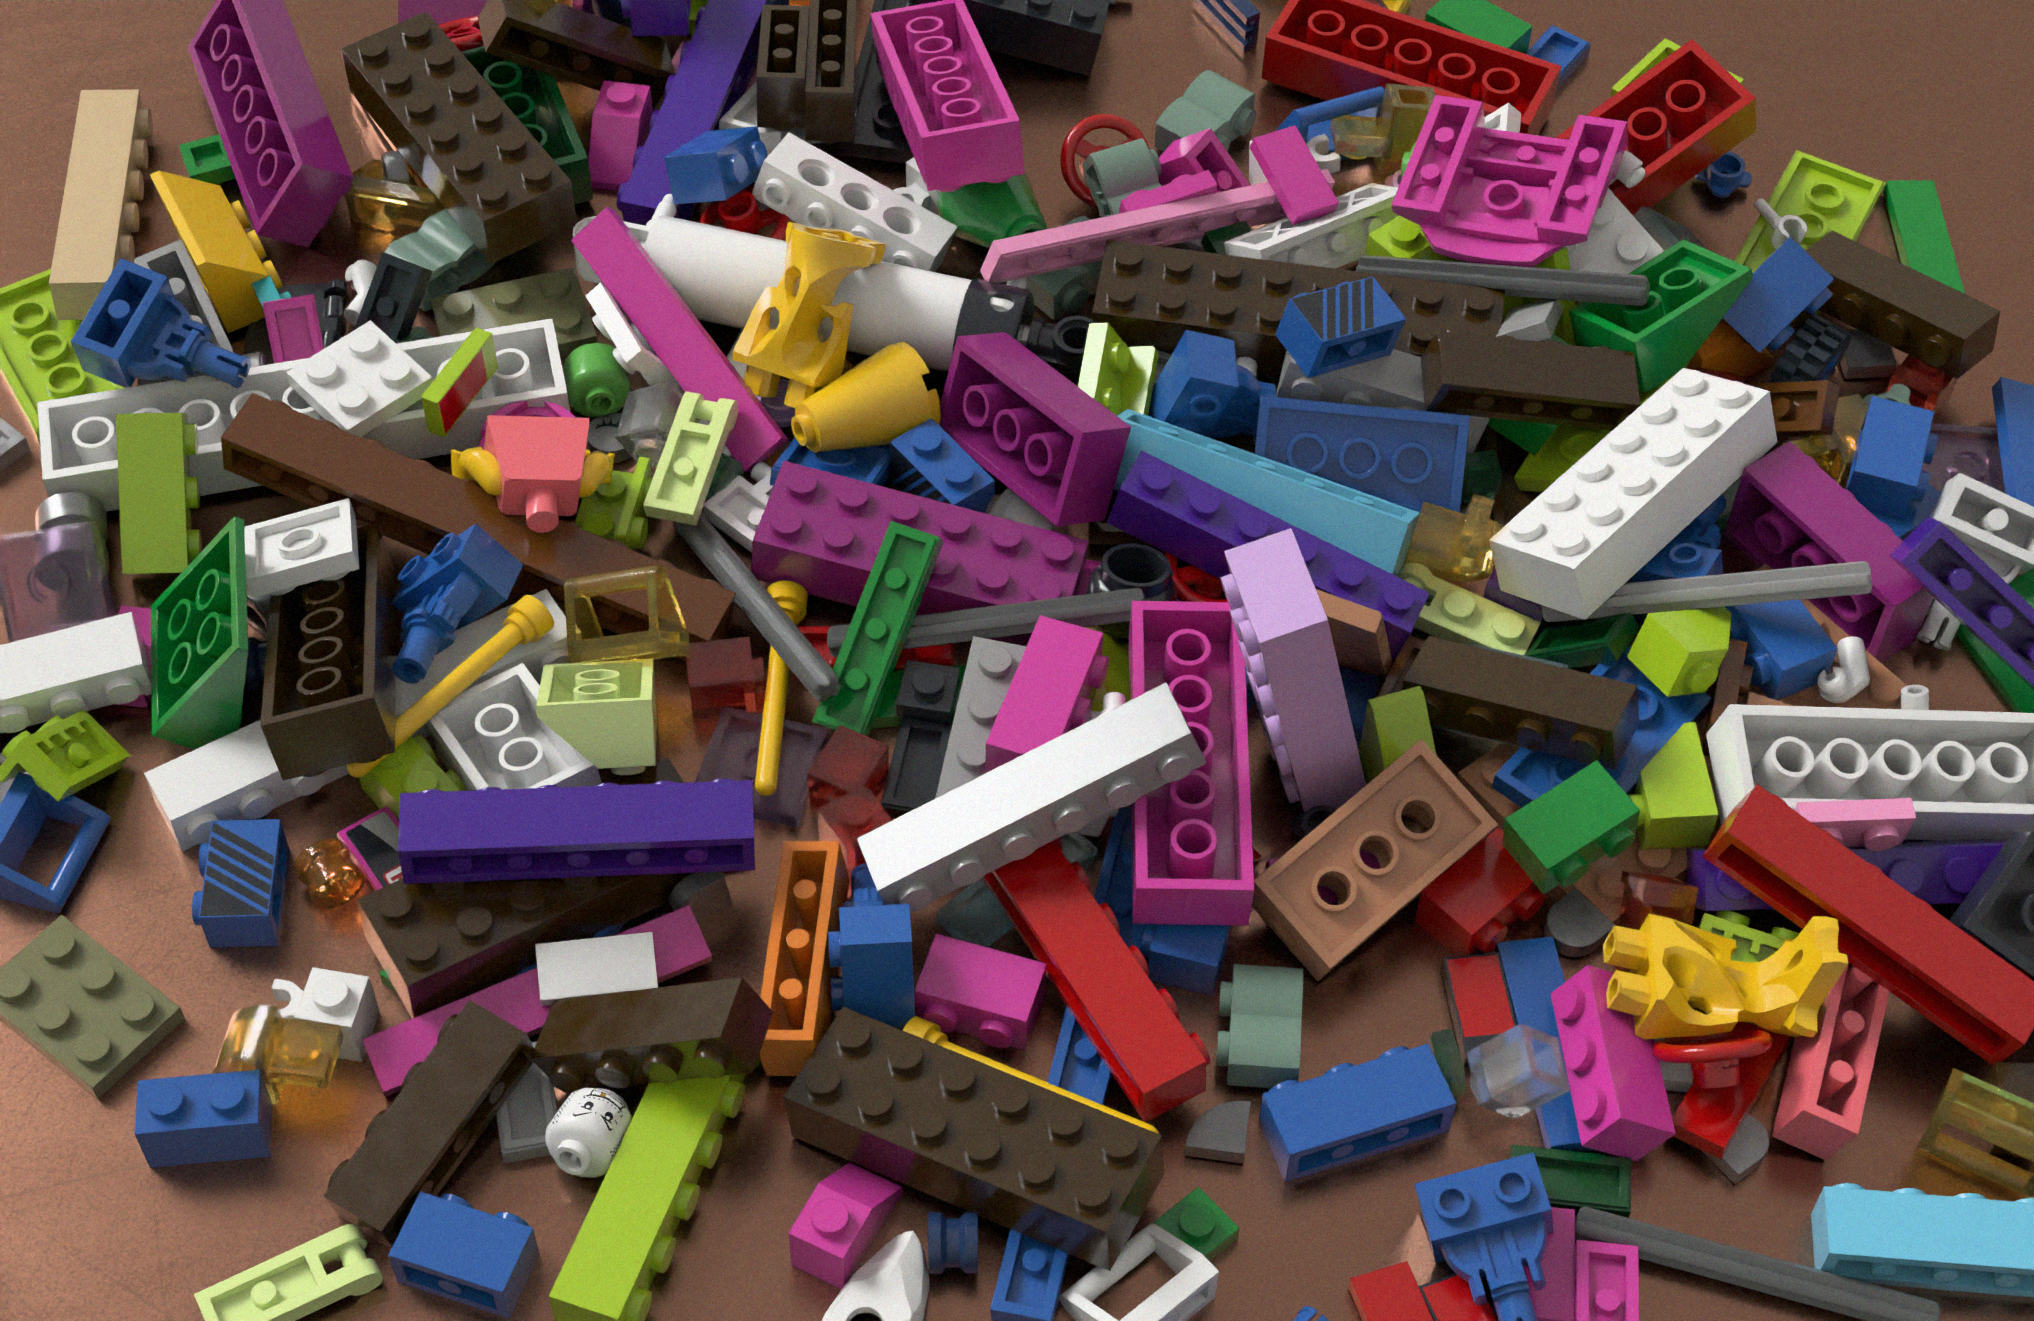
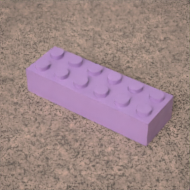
(1293, 671)

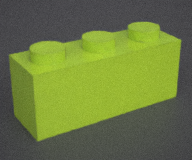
(157, 492)

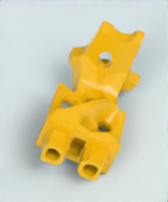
(804, 297)
(1691, 968)

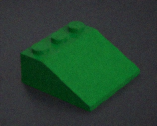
(202, 645)

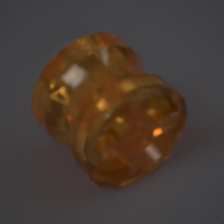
(329, 873)

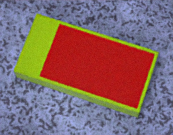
(459, 382)

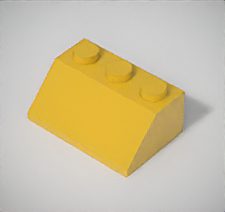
(218, 246)

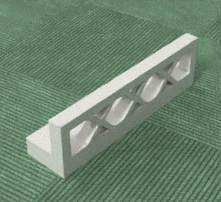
(1325, 240)

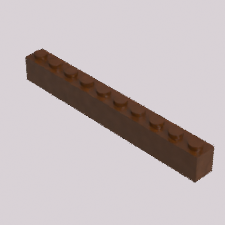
(423, 505)

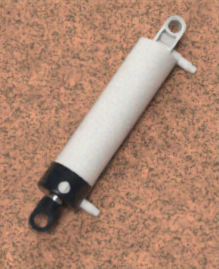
(727, 270)

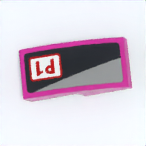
(375, 847)

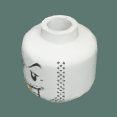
(588, 1131)

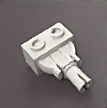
(1993, 527)

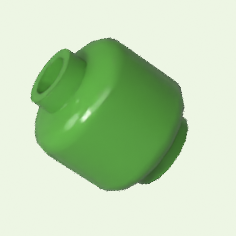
(595, 380)

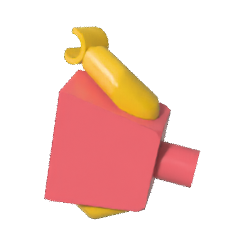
(535, 466)

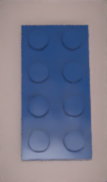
(1371, 449)
(1533, 773)

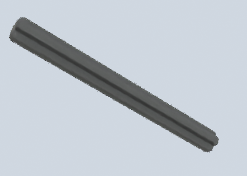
(1518, 280)
(761, 608)
(1008, 619)
(1754, 1270)

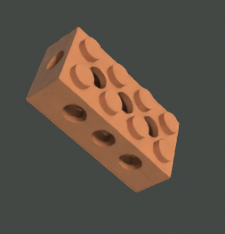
(1370, 821)

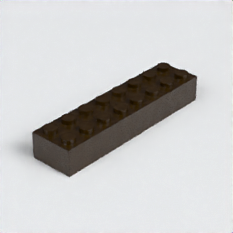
(1163, 291)

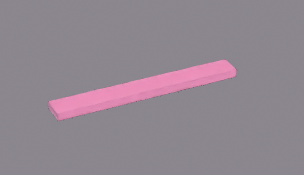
(1155, 226)

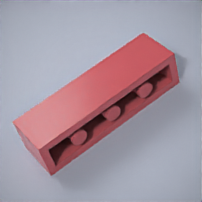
(1833, 1070)

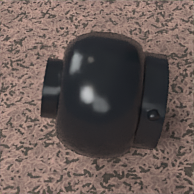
(1133, 567)

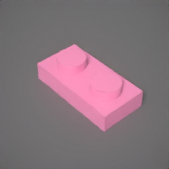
(1862, 823)

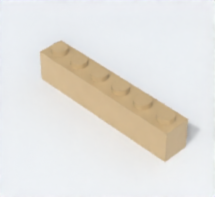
(99, 197)

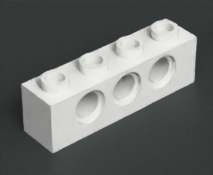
(832, 195)

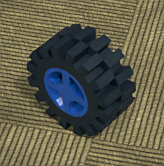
(1812, 352)

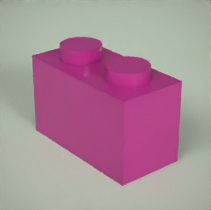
(980, 992)

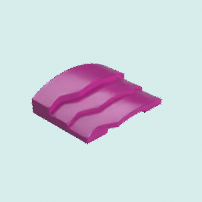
(1506, 192)

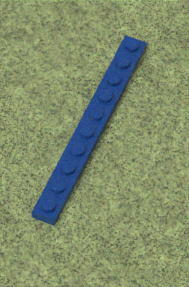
(1030, 1269)

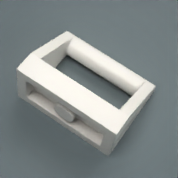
(1174, 1301)

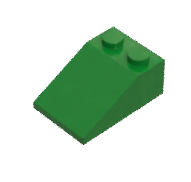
(1685, 303)

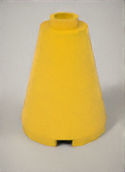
(868, 403)

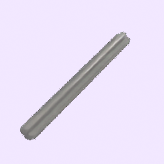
(1732, 590)

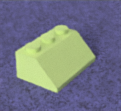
(603, 711)

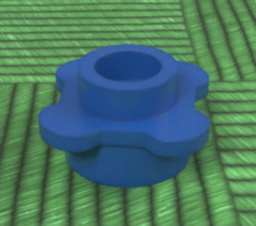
(1725, 175)

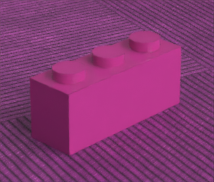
(1047, 690)
(1610, 1070)

